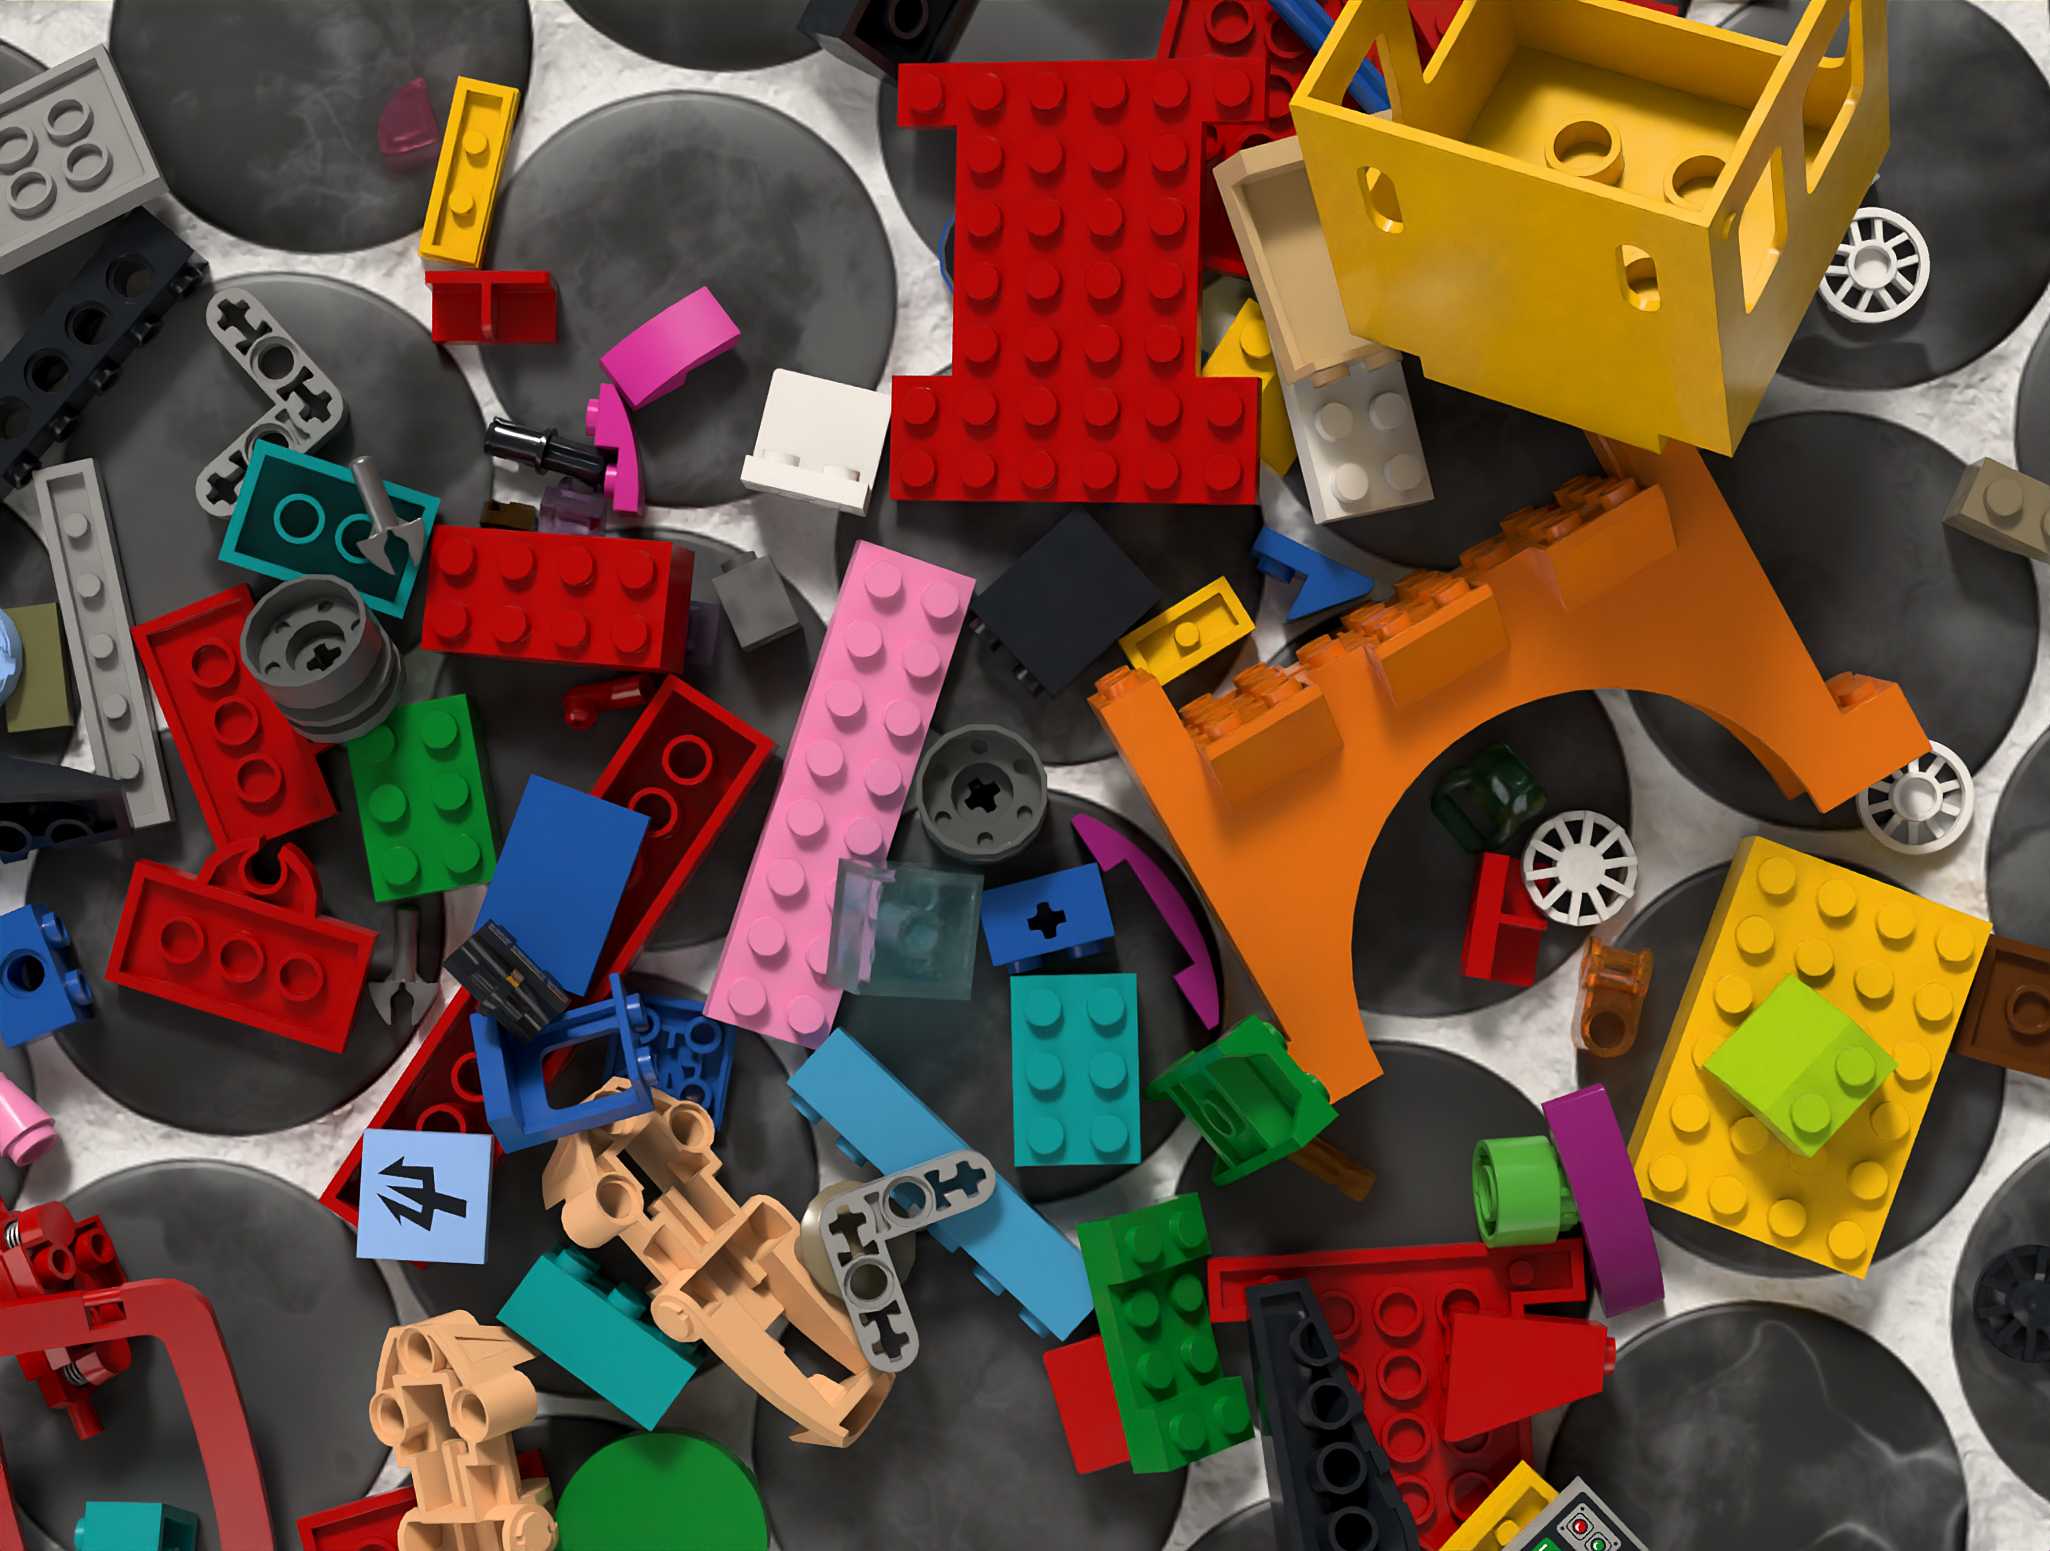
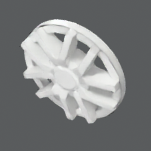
(1873, 265)

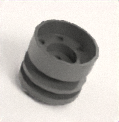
(323, 658)
(993, 760)

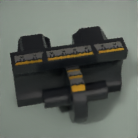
(507, 982)

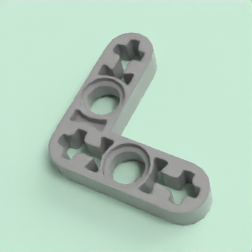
(286, 416)
(882, 1225)

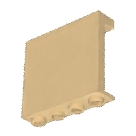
(1290, 264)

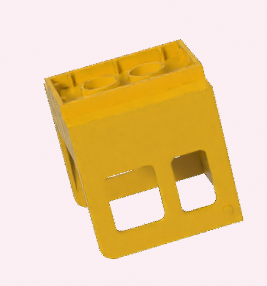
(1595, 201)

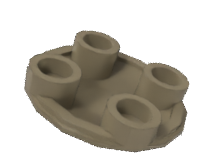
(867, 1280)

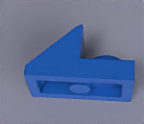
(1324, 580)

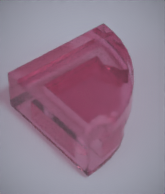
(408, 120)

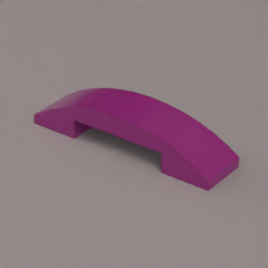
(1197, 979)
(1606, 1200)

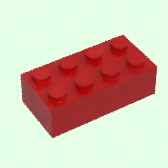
(558, 599)

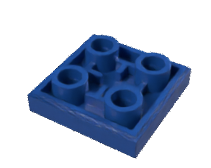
(689, 1051)

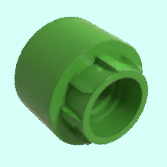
(1520, 1192)

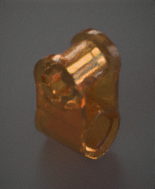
(1610, 993)

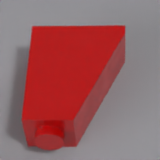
(1515, 1367)

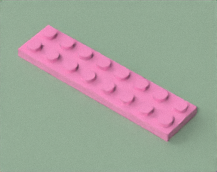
(838, 787)

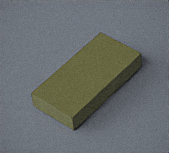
(44, 686)

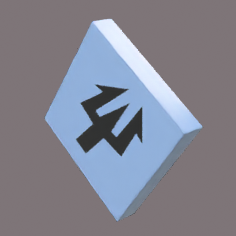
(425, 1196)

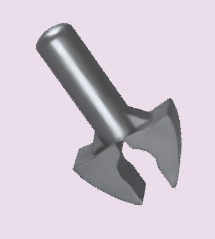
(383, 517)
(404, 971)

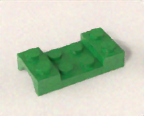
(1246, 1098)
(1161, 1335)

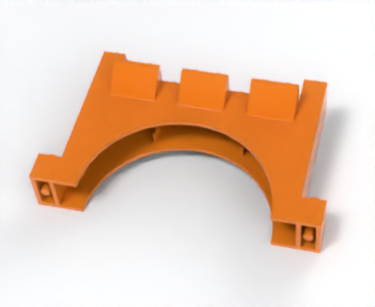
(1601, 589)

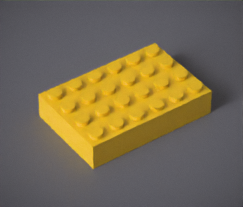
(1878, 958)

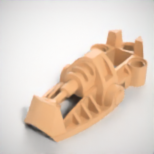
(715, 1264)
(449, 1414)

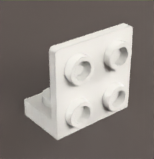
(819, 442)

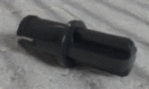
(545, 451)

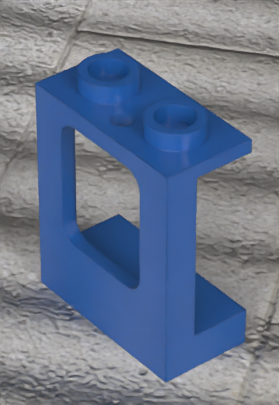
(515, 1080)

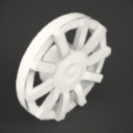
(1918, 798)
(1579, 868)

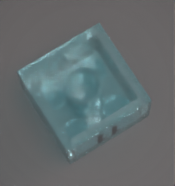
(904, 929)

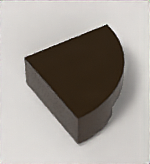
(510, 516)

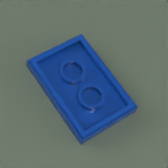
(564, 878)

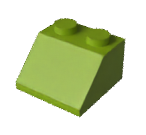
(1800, 1066)

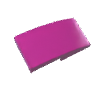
(668, 347)
(616, 434)

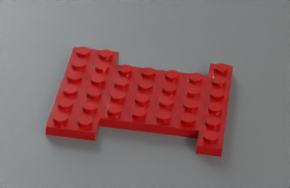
(1079, 288)
(1391, 1334)

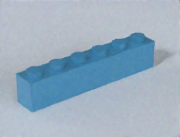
(896, 1131)

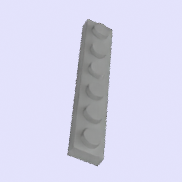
(100, 637)

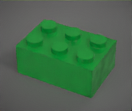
(427, 800)

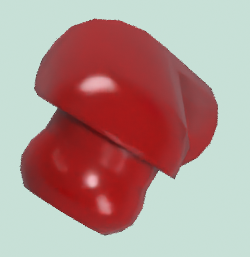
(587, 700)

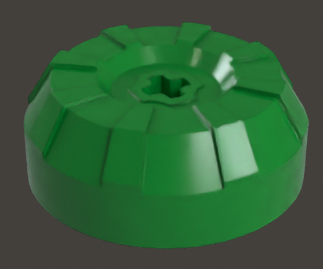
(663, 1495)

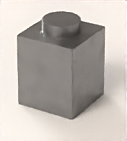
(756, 600)

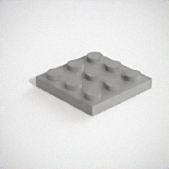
(69, 157)

